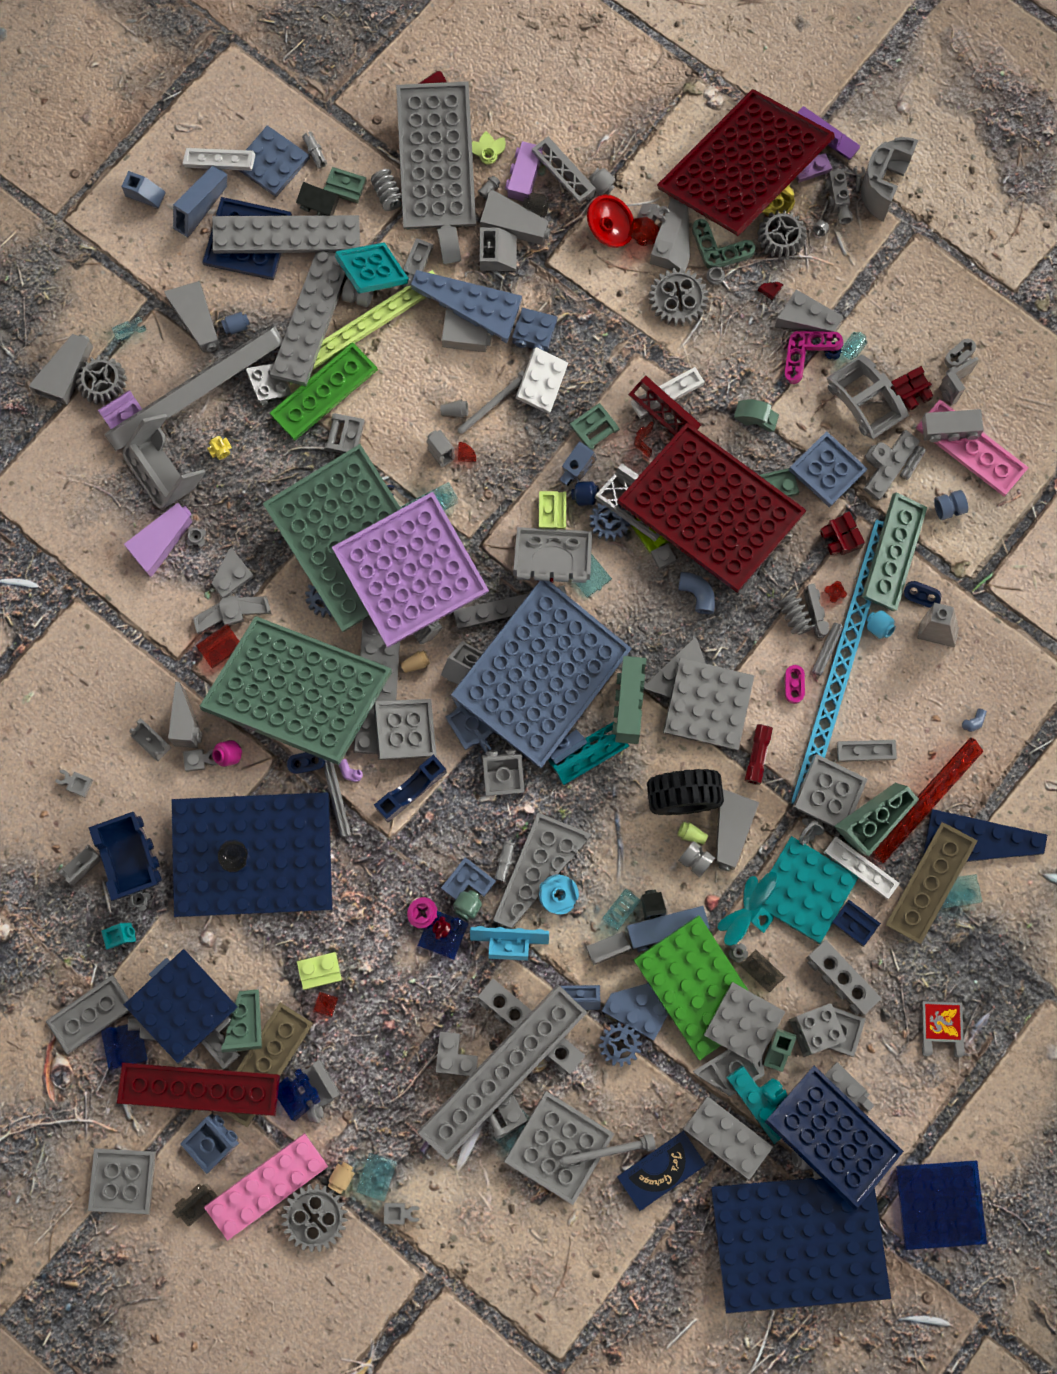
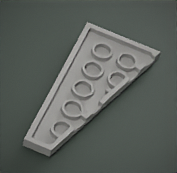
(545, 854)

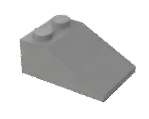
(183, 724)

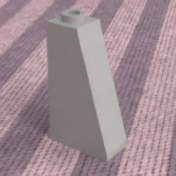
(514, 218)
(194, 313)
(59, 376)
(939, 625)
(733, 827)

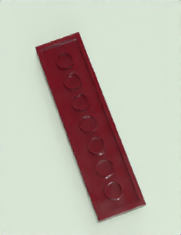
(198, 1089)

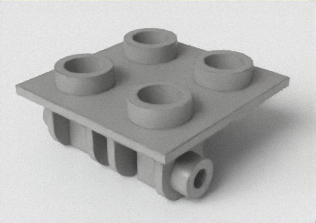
(265, 386)

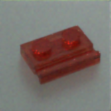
(218, 646)

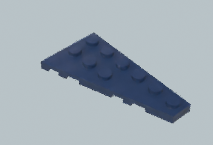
(994, 839)

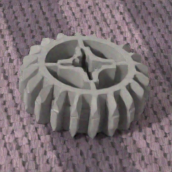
(786, 226)
(105, 368)

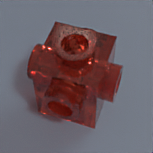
(644, 231)

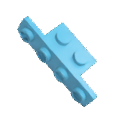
(509, 943)

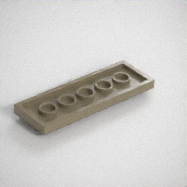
(931, 883)
(280, 1042)

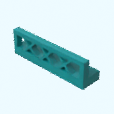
(590, 755)

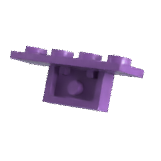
(841, 142)

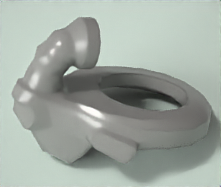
(815, 827)

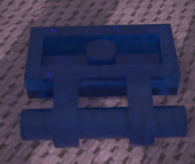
(291, 1098)

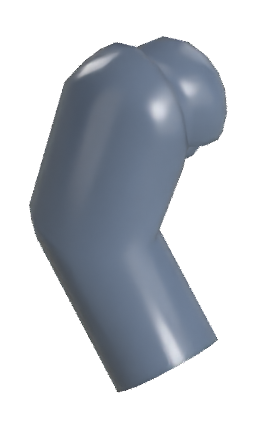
(975, 723)

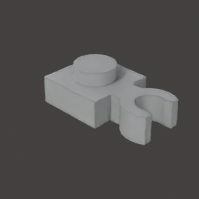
(653, 212)
(196, 760)
(77, 783)
(396, 1213)

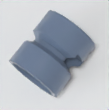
(953, 504)

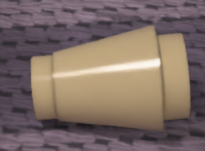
(415, 662)

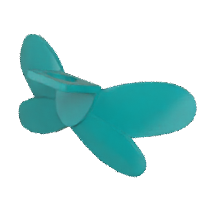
(754, 896)

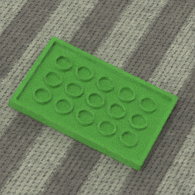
(689, 980)

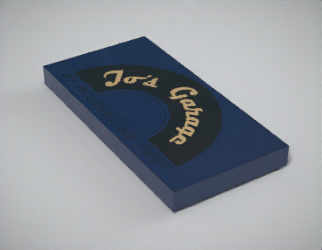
(661, 1170)

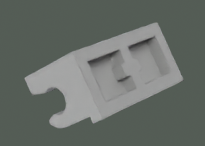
(149, 740)
(80, 865)

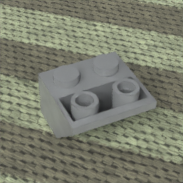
(497, 250)

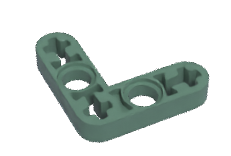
(715, 252)

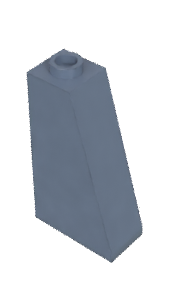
(198, 200)

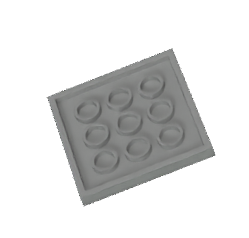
(708, 704)
(554, 1133)

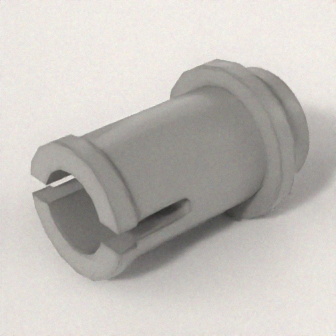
(492, 183)

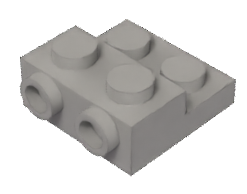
(503, 772)

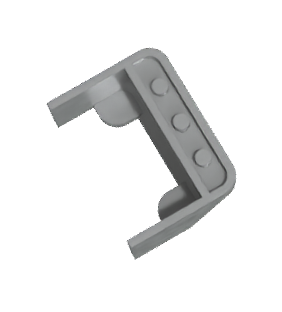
(153, 467)

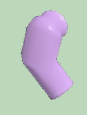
(348, 773)

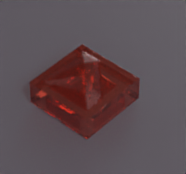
(325, 1004)

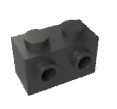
(317, 199)

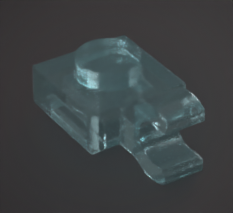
(127, 328)

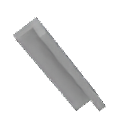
(564, 166)

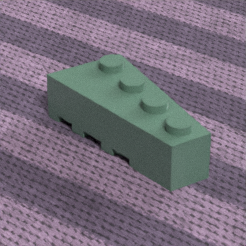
(876, 818)

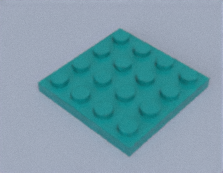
(808, 890)

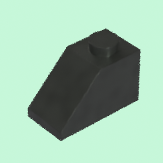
(653, 904)

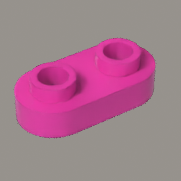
(794, 685)

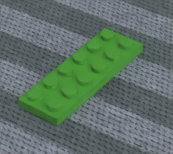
(323, 391)

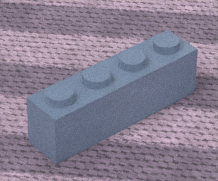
(654, 930)

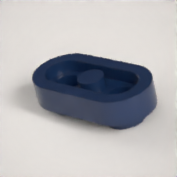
(922, 594)
(307, 763)

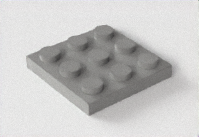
(404, 729)
(829, 791)
(744, 1023)
(121, 1181)

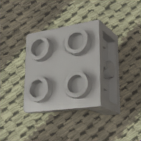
(817, 1030)

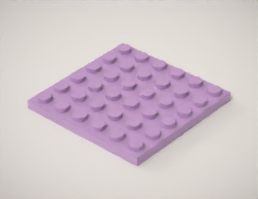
(410, 569)

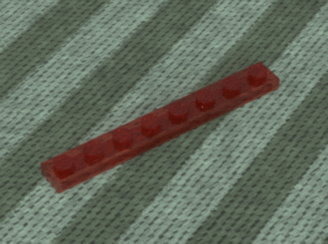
(929, 797)

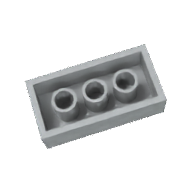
(727, 1138)

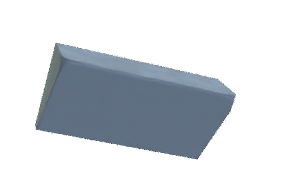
(585, 995)

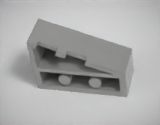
(808, 315)

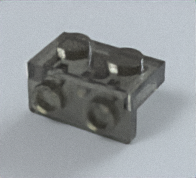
(193, 1207)

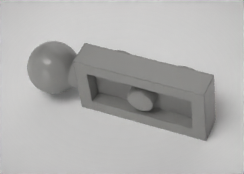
(417, 259)

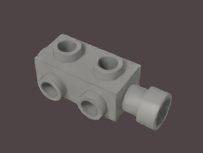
(837, 198)

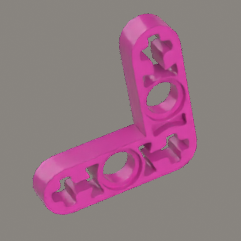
(805, 344)

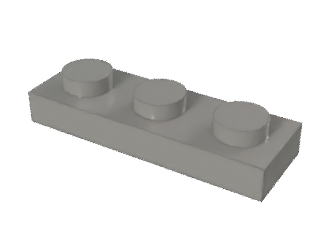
(866, 750)

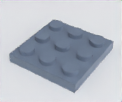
(275, 161)
(828, 469)

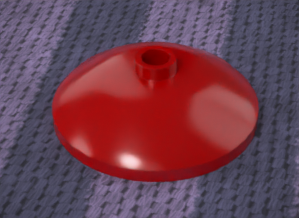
(610, 221)

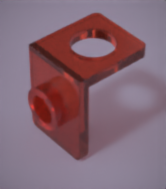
(641, 434)

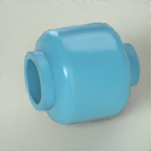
(880, 624)

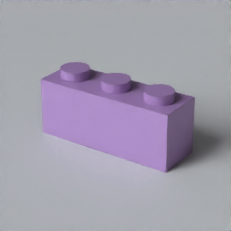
(523, 172)

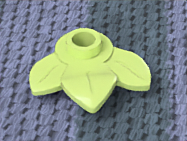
(488, 146)

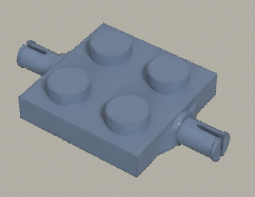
(469, 728)

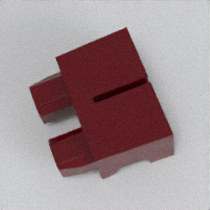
(912, 386)
(844, 533)

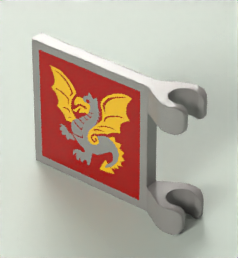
(942, 1024)

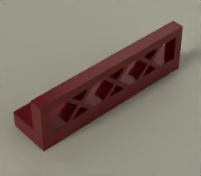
(666, 402)

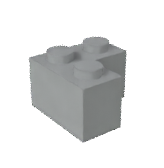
(449, 1059)

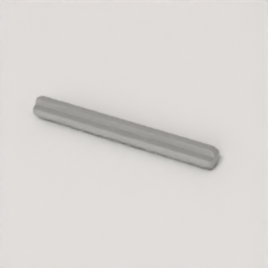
(336, 798)

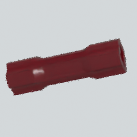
(758, 755)

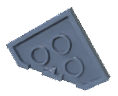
(637, 1008)

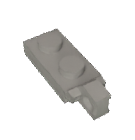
(849, 1086)

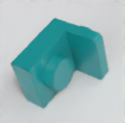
(118, 935)

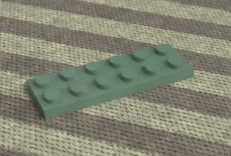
(894, 552)

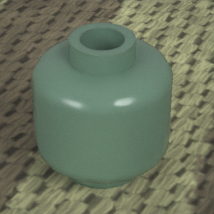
(467, 905)

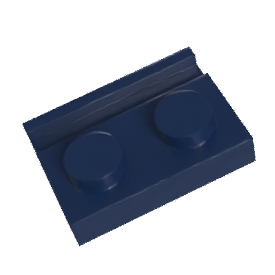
(856, 923)

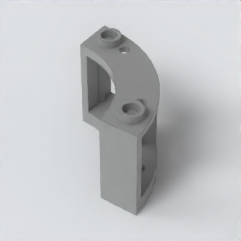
(851, 372)

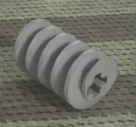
(386, 189)
(795, 614)

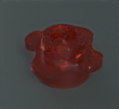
(840, 591)

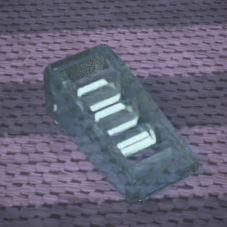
(612, 923)

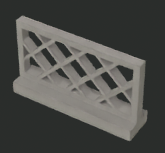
(626, 477)

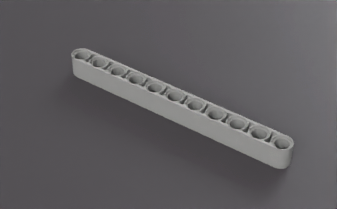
(199, 384)

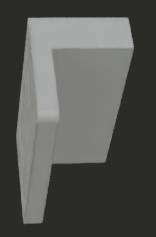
(608, 948)
(322, 1082)

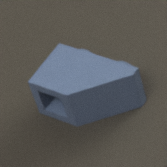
(142, 190)

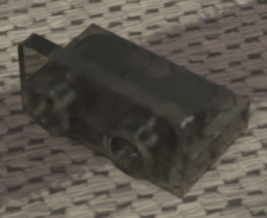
(762, 971)

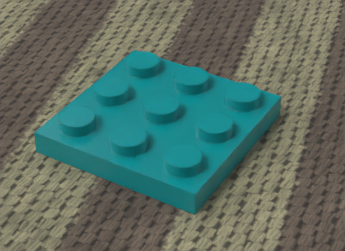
(371, 267)

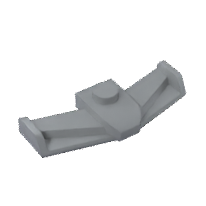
(231, 611)

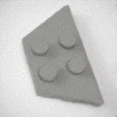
(663, 681)
(723, 1065)

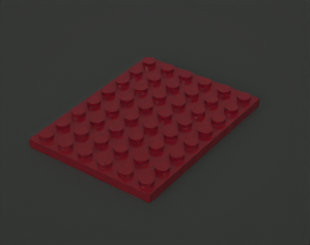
(745, 161)
(712, 507)

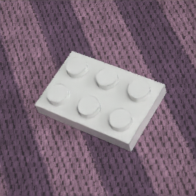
(541, 380)

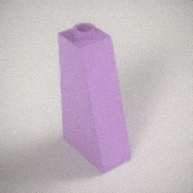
(158, 539)

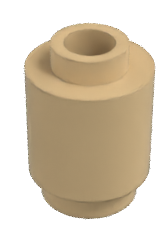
(341, 1177)

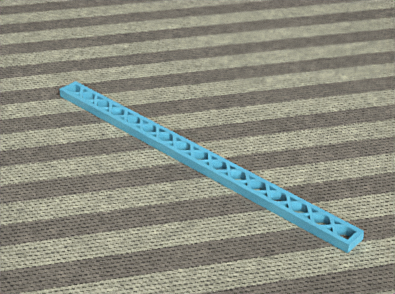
(827, 691)

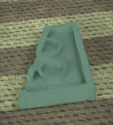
(245, 1024)

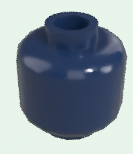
(585, 493)

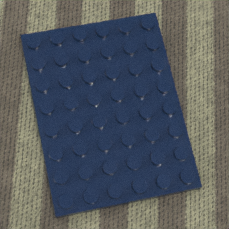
(285, 859)
(797, 1246)

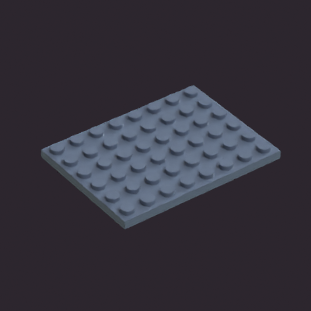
(541, 672)

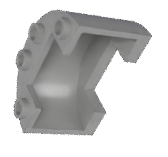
(888, 156)

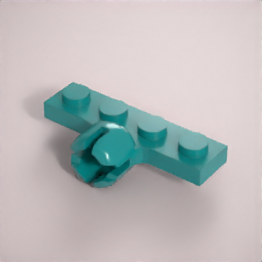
(759, 1100)

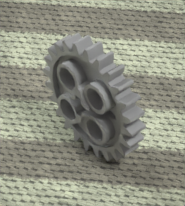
(694, 295)
(299, 1230)

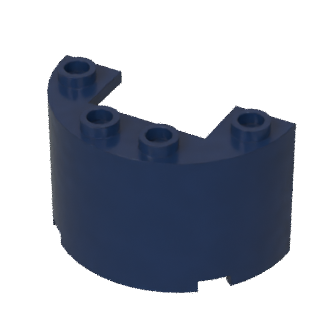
(126, 855)

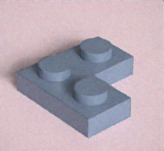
(468, 875)

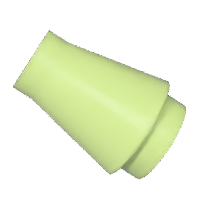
(691, 833)

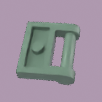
(590, 422)

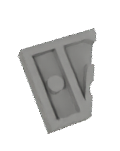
(231, 574)

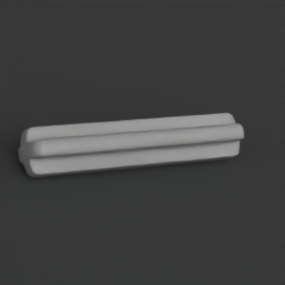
(827, 649)

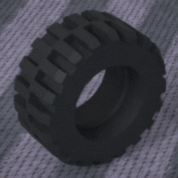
(685, 792)

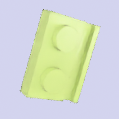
(552, 510)
(319, 971)

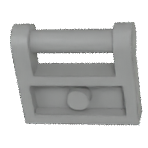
(350, 435)
(512, 1116)

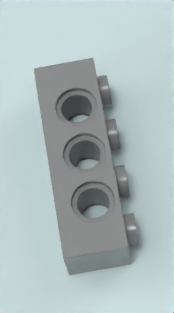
(868, 998)

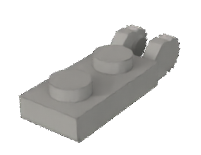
(815, 611)

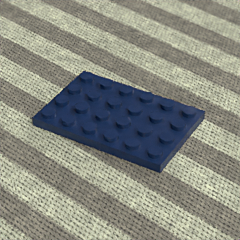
(834, 1137)

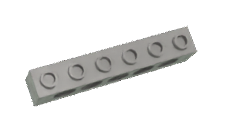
(496, 990)

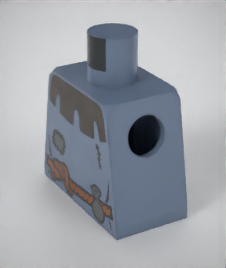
(581, 457)

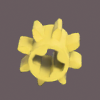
(219, 447)

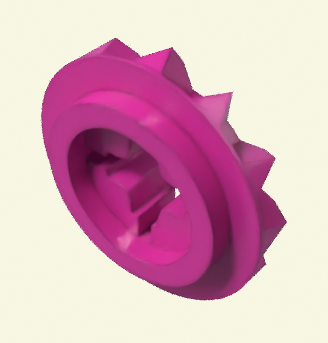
(414, 913)

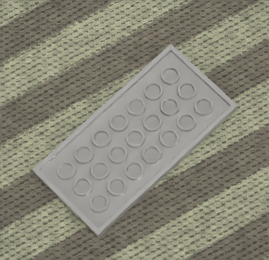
(436, 155)

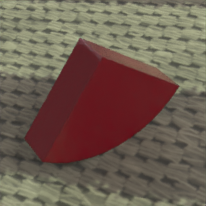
(770, 289)

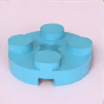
(568, 898)

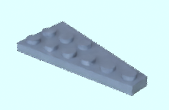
(475, 303)

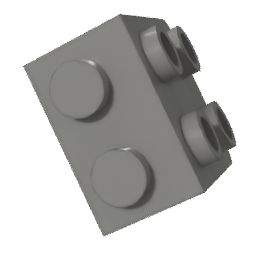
(951, 385)

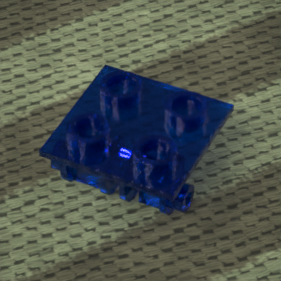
(448, 945)
(123, 1046)

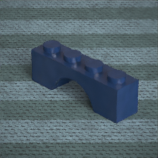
(398, 799)

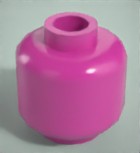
(227, 753)

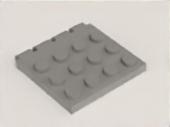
(553, 555)

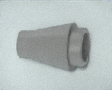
(455, 409)

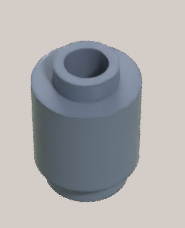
(235, 323)

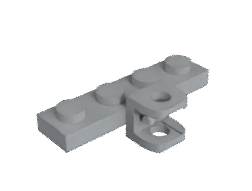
(888, 462)
(214, 1044)

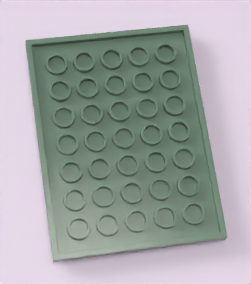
(325, 511)
(296, 690)

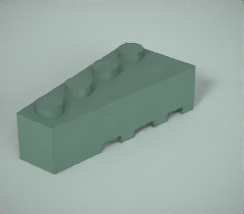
(630, 700)

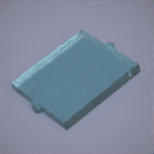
(598, 579)

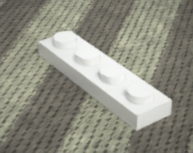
(219, 158)
(674, 388)
(861, 867)

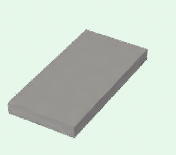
(89, 1014)

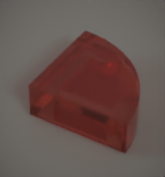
(466, 453)

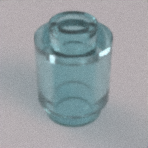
(854, 345)

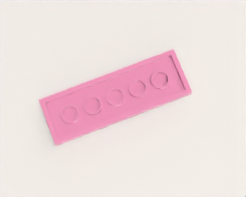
(983, 457)
(266, 1186)

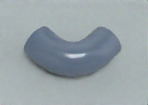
(701, 589)

